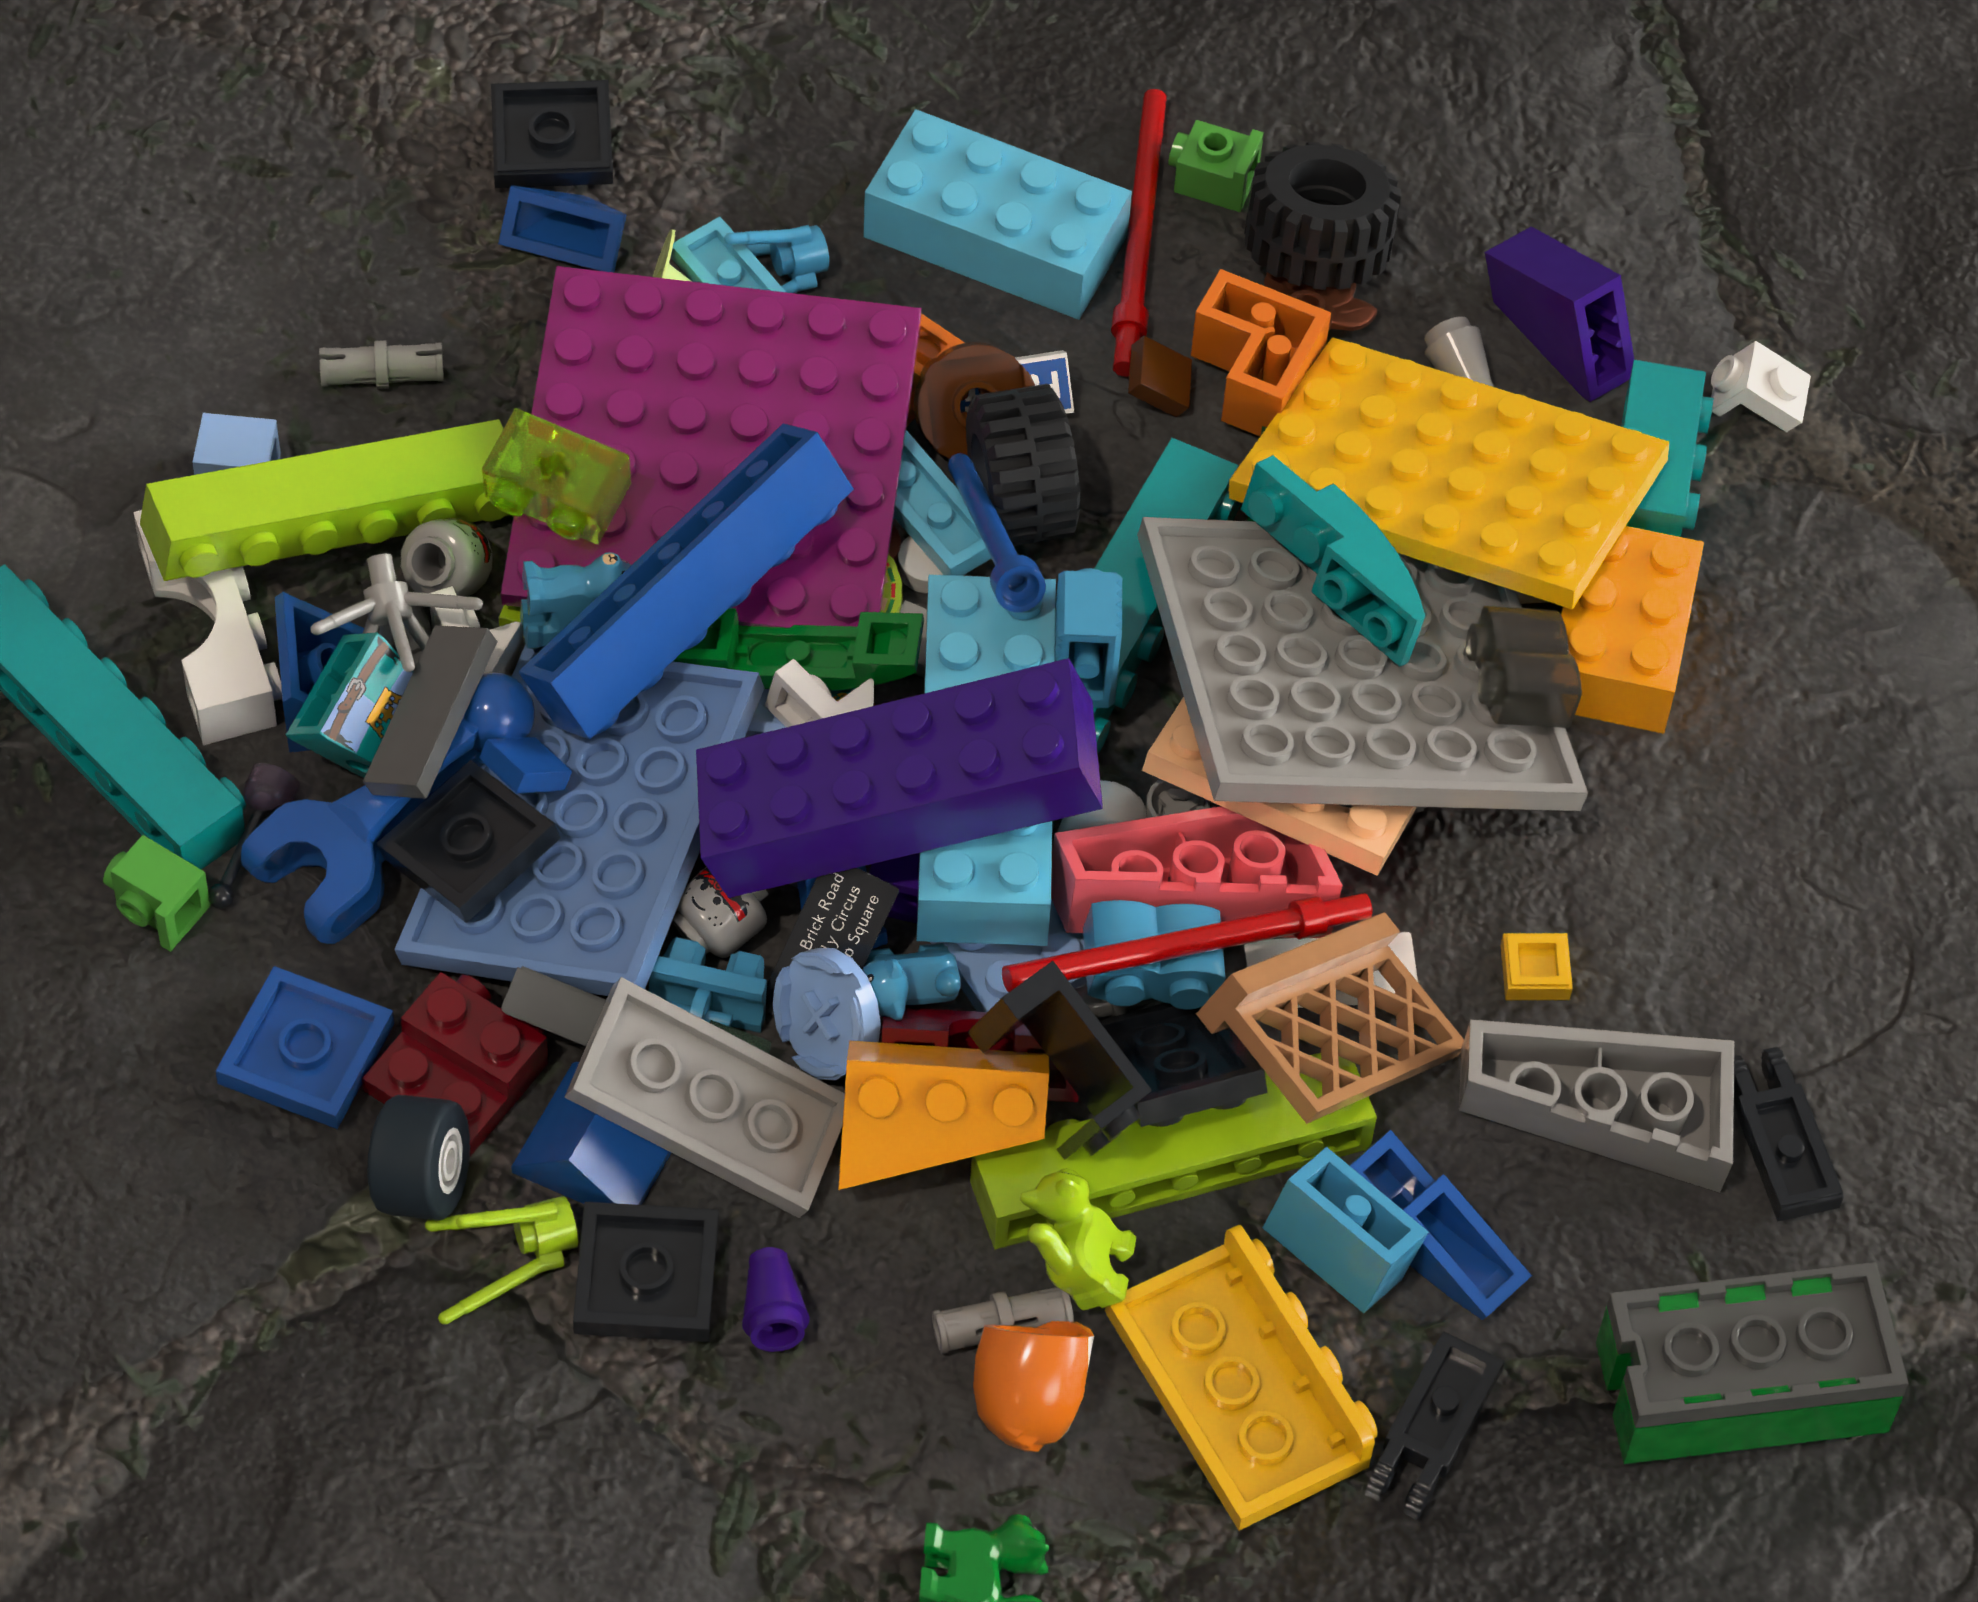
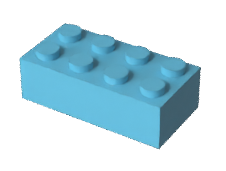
(997, 214)

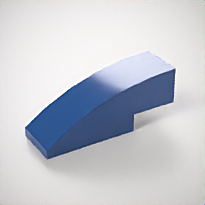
(1461, 1249)

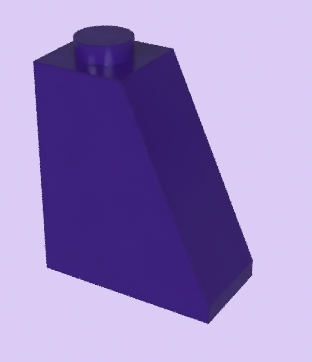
(1565, 309)

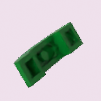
(842, 656)

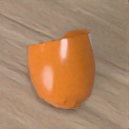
(1031, 1380)

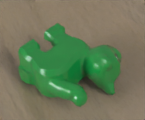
(976, 1559)

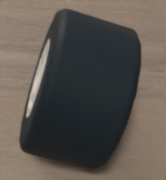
(418, 1157)

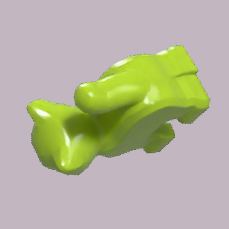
(1080, 1242)

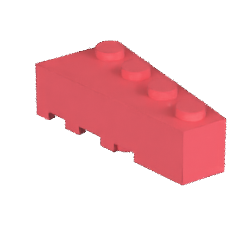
(1187, 859)

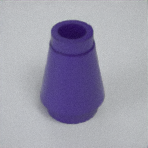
(773, 1302)

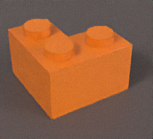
(1262, 341)

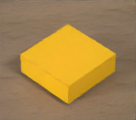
(1536, 966)

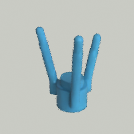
(793, 252)

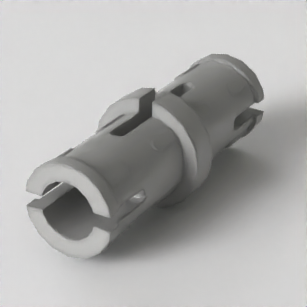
(381, 364)
(964, 1325)

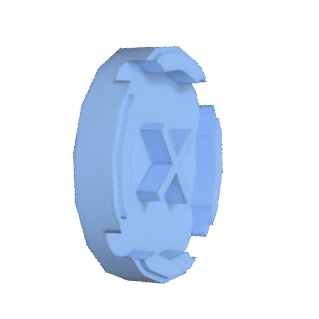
(821, 1007)

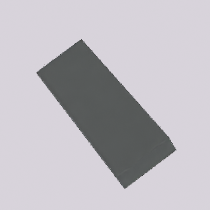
(430, 712)

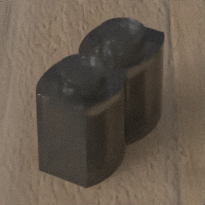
(1524, 666)

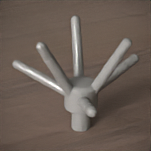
(390, 607)

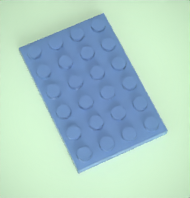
(625, 849)

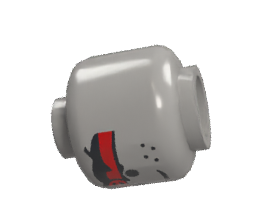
(446, 555)
(716, 920)

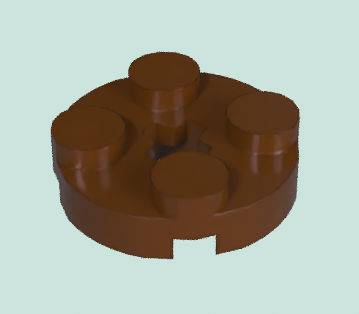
(947, 382)

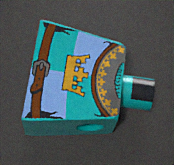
(352, 702)

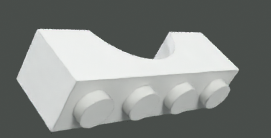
(226, 675)

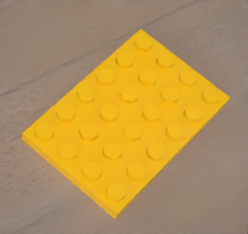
(1463, 469)

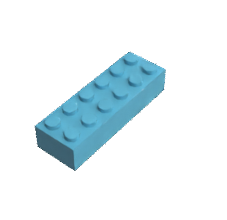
(999, 883)

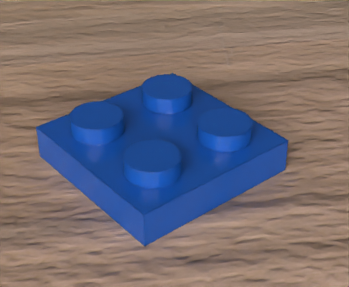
(305, 1047)

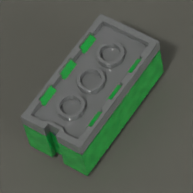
(1751, 1362)

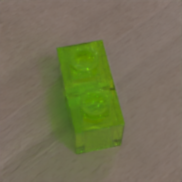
(556, 477)

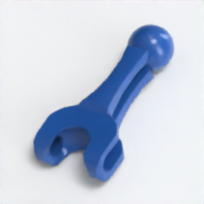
(345, 832)

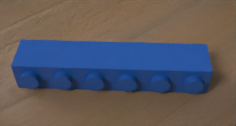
(686, 581)

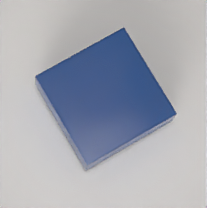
(525, 765)

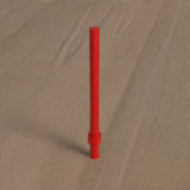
(1131, 315)
(1303, 919)

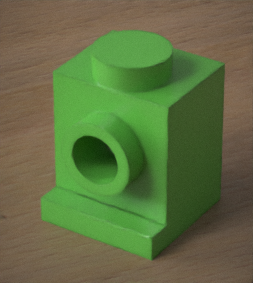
(1215, 164)
(158, 890)

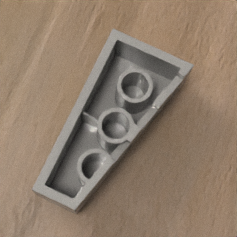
(1608, 1092)

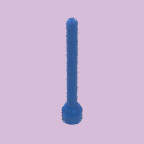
(1015, 577)

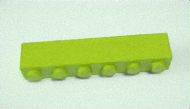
(317, 501)
(1168, 1162)

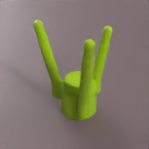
(539, 1228)

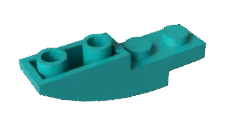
(1352, 558)

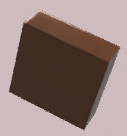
(1160, 376)

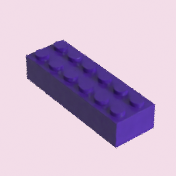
(898, 778)

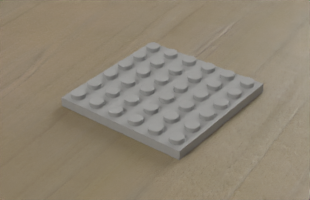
(1312, 710)

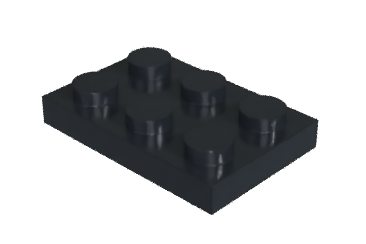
(1184, 1063)

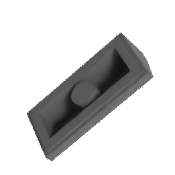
(552, 1005)

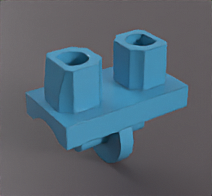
(713, 994)

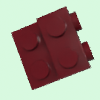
(461, 1051)

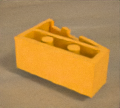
(935, 1106)

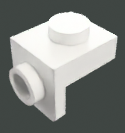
(1761, 384)

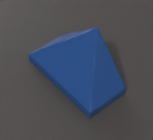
(563, 227)

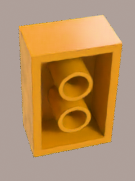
(1634, 628)

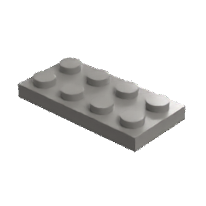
(708, 1097)

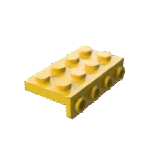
(1245, 1379)

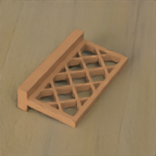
(1310, 979)

